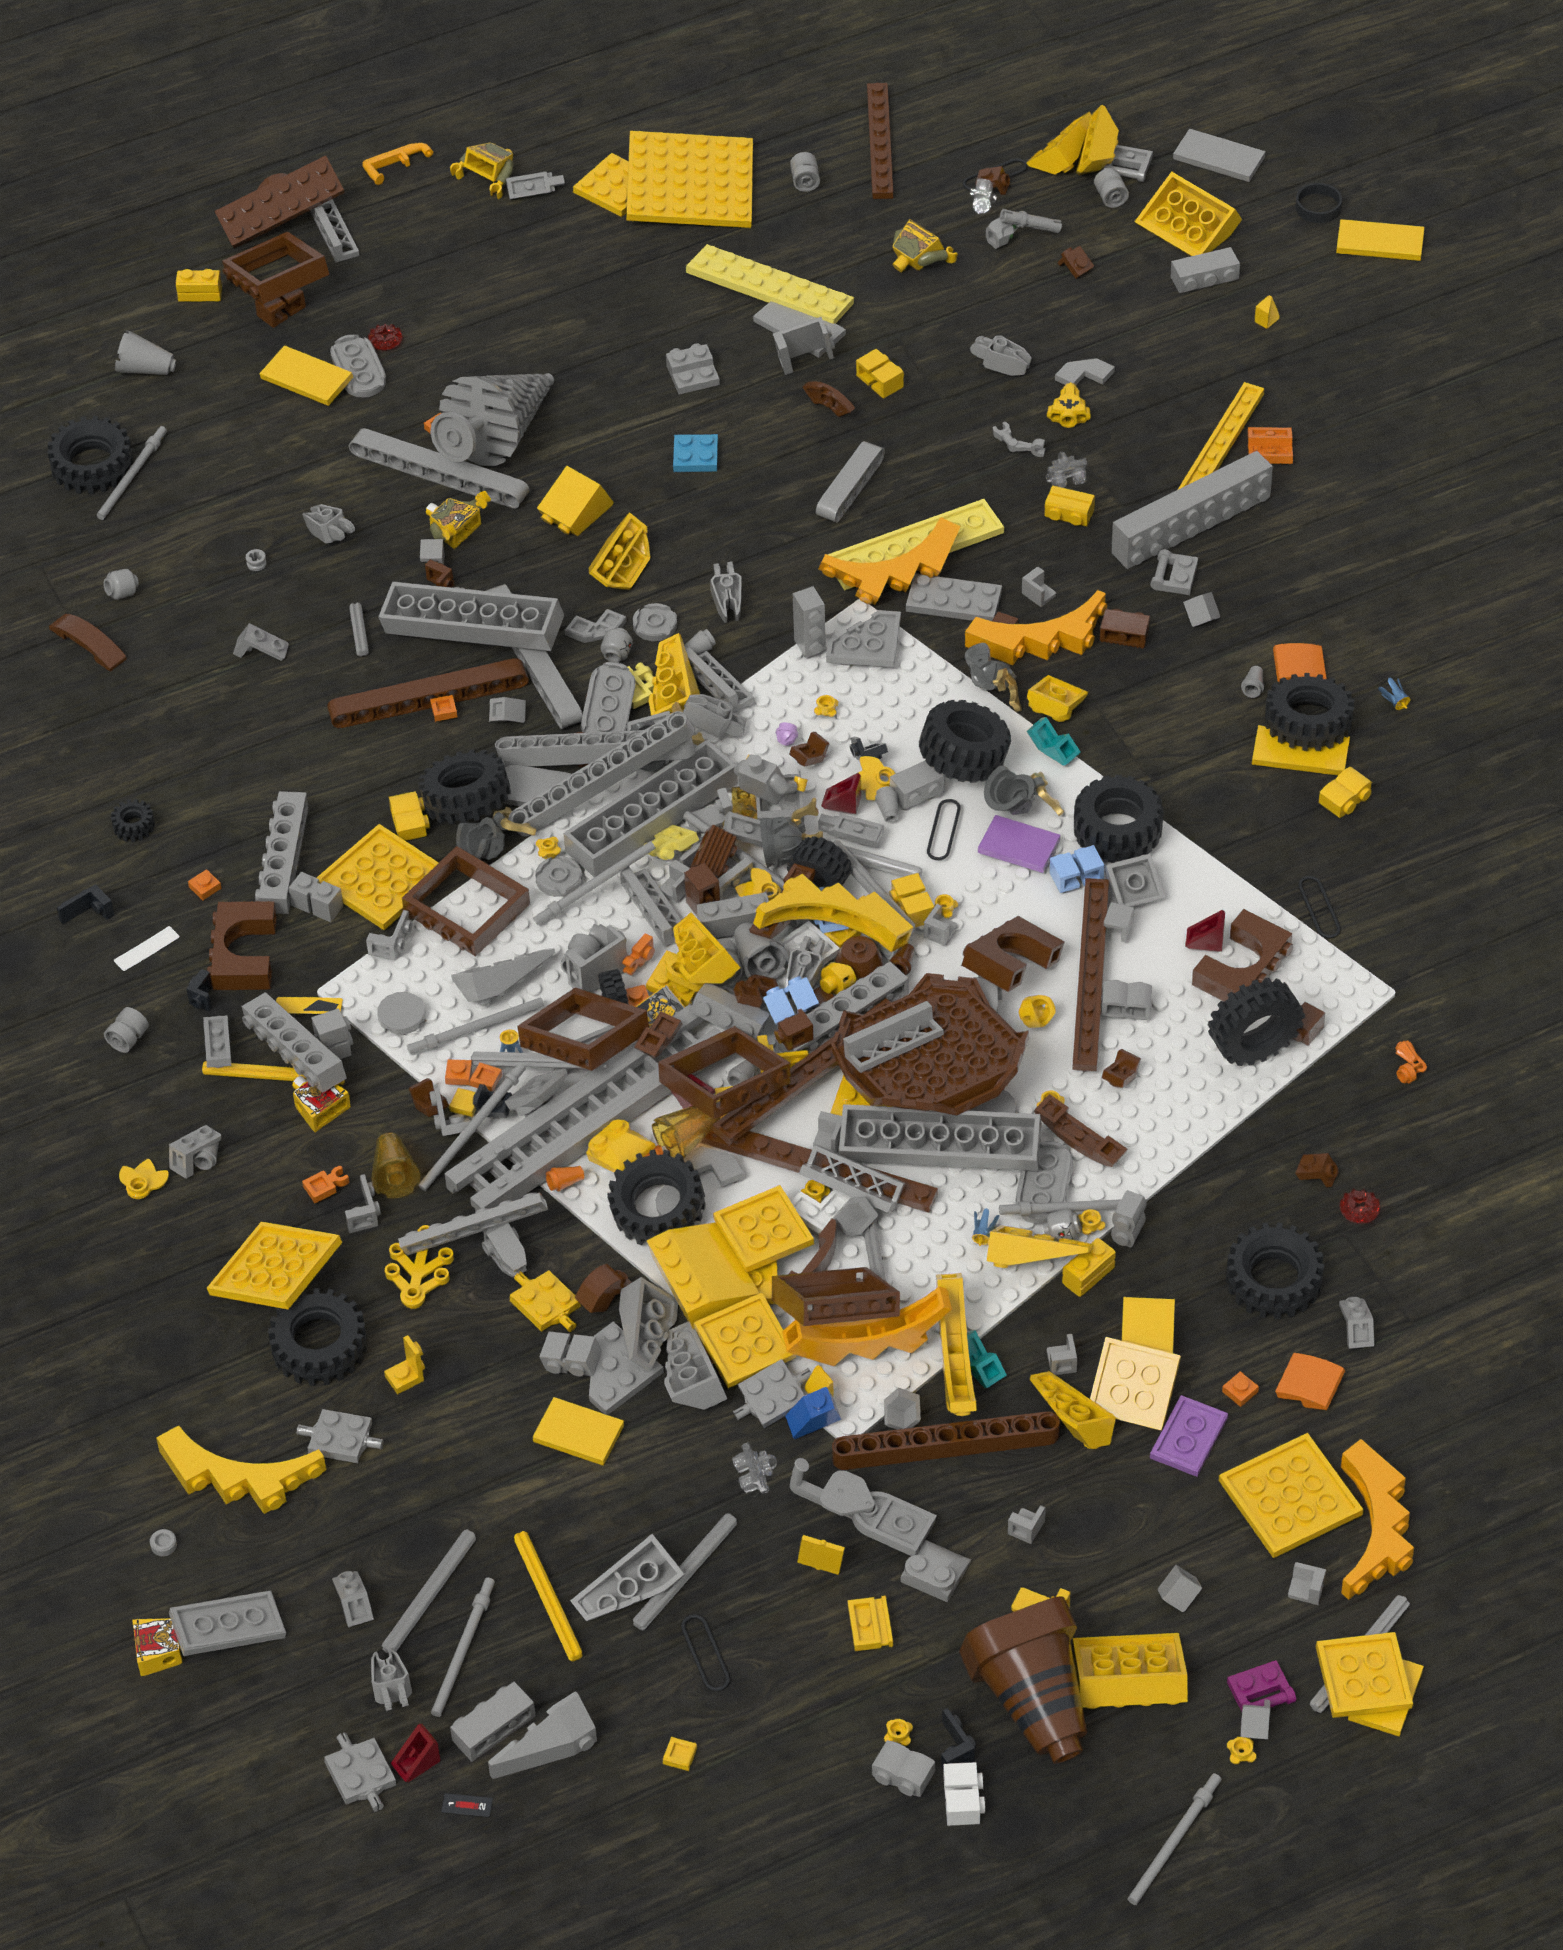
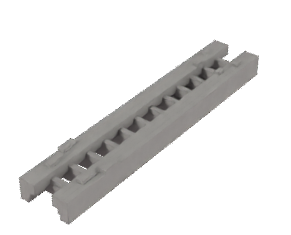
(574, 1142)

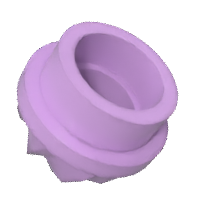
(786, 733)

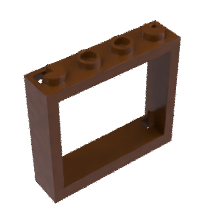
(311, 267)
(459, 859)
(627, 1019)
(678, 1066)
(835, 1296)

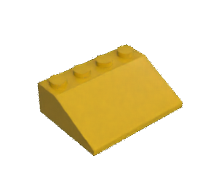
(1188, 217)
(700, 1270)
(1130, 1670)

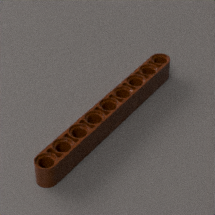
(416, 694)
(934, 1447)

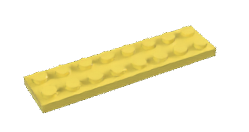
(769, 284)
(976, 523)

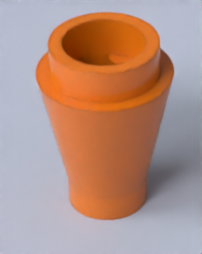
(562, 1177)

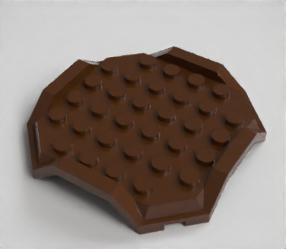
(946, 1074)

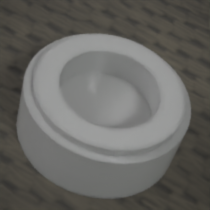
(163, 1542)

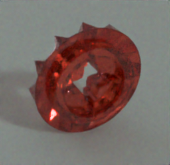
(392, 340)
(1359, 1214)

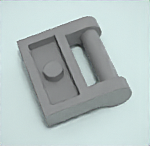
(1131, 158)
(1181, 575)

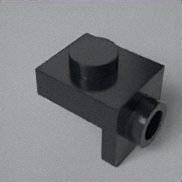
(873, 750)
(198, 990)
(481, 1097)

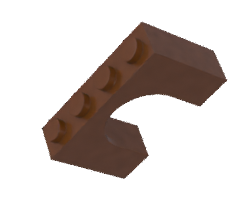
(230, 923)
(1257, 934)
(989, 957)

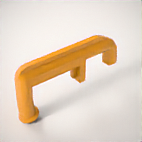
(399, 154)

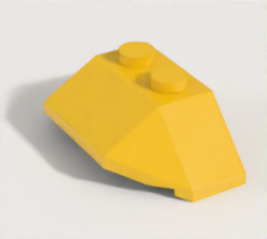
(1098, 142)
(622, 555)

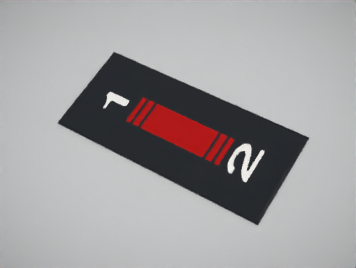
(467, 1805)

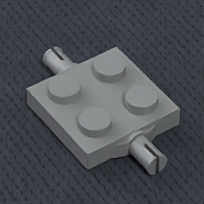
(771, 1393)
(340, 1435)
(360, 1771)

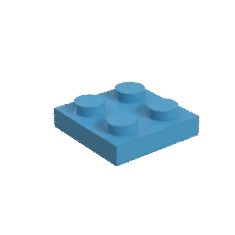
(695, 453)

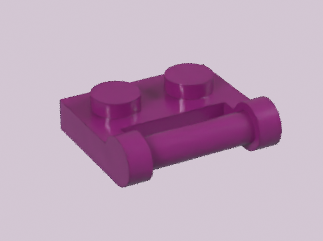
(1260, 1682)

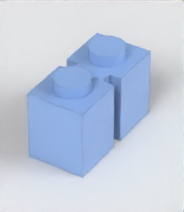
(1083, 863)
(801, 993)

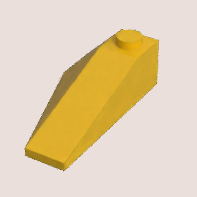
(1063, 149)
(673, 676)
(701, 954)
(1018, 1246)
(1080, 1415)

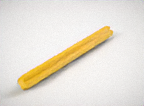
(254, 1071)
(548, 1596)

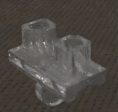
(982, 196)
(1064, 468)
(757, 1466)

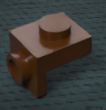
(997, 176)
(1076, 261)
(439, 574)
(810, 752)
(1122, 1070)
(421, 1097)
(1317, 1167)

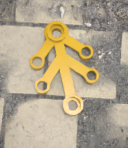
(417, 1272)

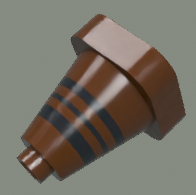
(1032, 1674)

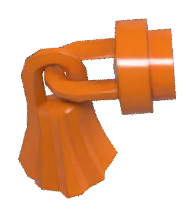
(1406, 1072)

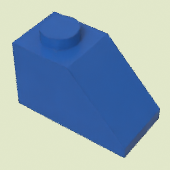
(812, 1413)

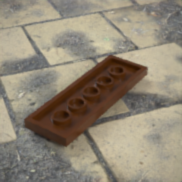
(280, 201)

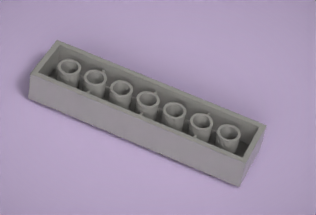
(1191, 509)
(471, 616)
(649, 808)
(941, 1139)

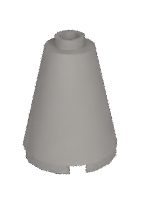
(143, 356)
(759, 954)

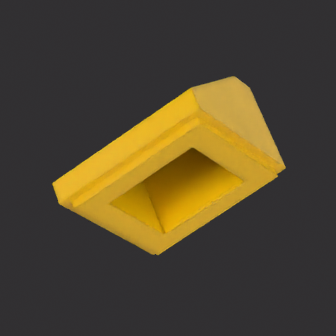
(819, 1380)

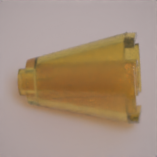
(682, 1130)
(393, 1167)

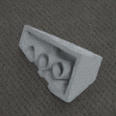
(487, 981)
(645, 1320)
(689, 1370)
(634, 1578)
(557, 1737)

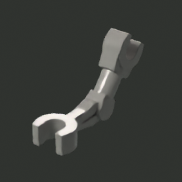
(1013, 445)

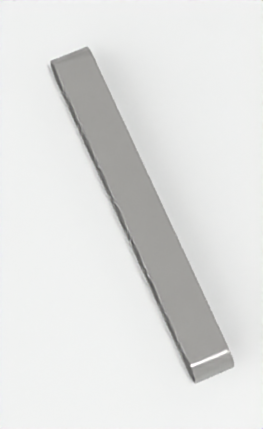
(438, 469)
(548, 681)
(573, 748)
(612, 771)

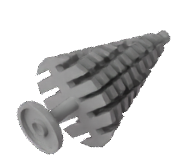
(487, 416)

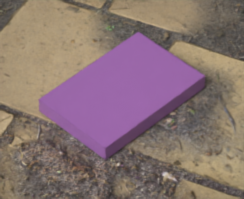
(1019, 843)
(1189, 1435)

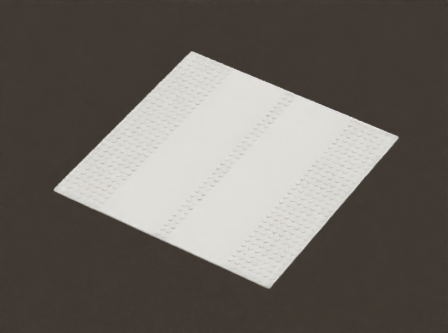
(1165, 1117)

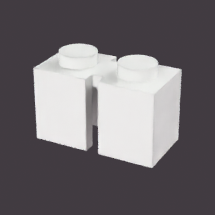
(962, 1793)

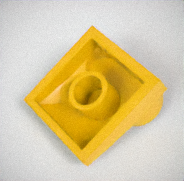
(1055, 698)
(617, 1144)

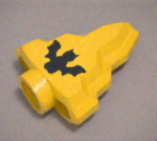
(1069, 407)

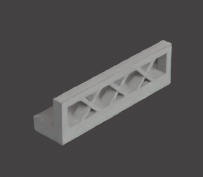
(330, 232)
(716, 684)
(647, 906)
(888, 1033)
(848, 1187)

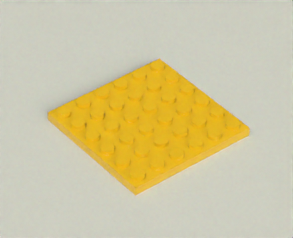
(690, 179)

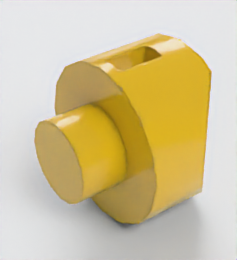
(833, 977)
(1034, 1014)

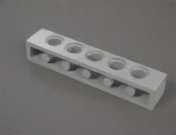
(283, 849)
(859, 998)
(293, 1042)

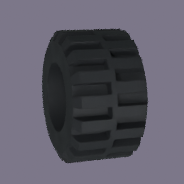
(826, 858)

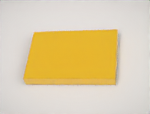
(578, 1431)
(1392, 1721)

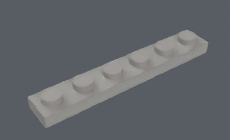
(467, 1225)

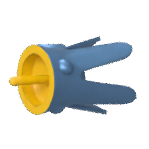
(1399, 699)
(509, 1041)
(981, 1232)

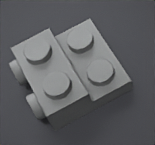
(692, 368)

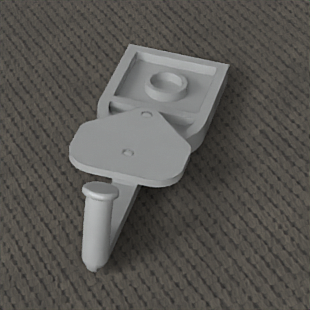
(873, 1513)

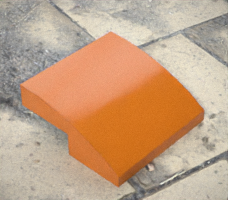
(1271, 443)
(1298, 659)
(1310, 1381)

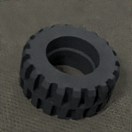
(964, 740)
(1123, 797)

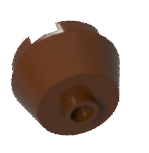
(860, 955)

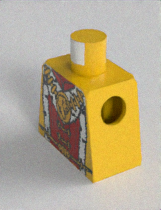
(319, 1107)
(156, 1645)

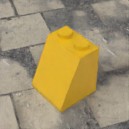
(574, 502)
(1149, 1322)

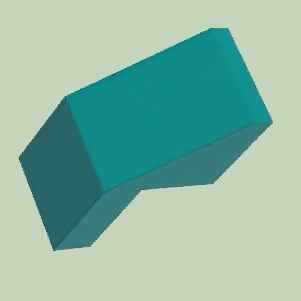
(1059, 748)
(983, 1365)

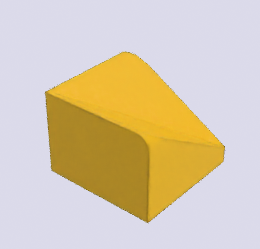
(1266, 312)

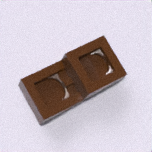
(659, 1035)

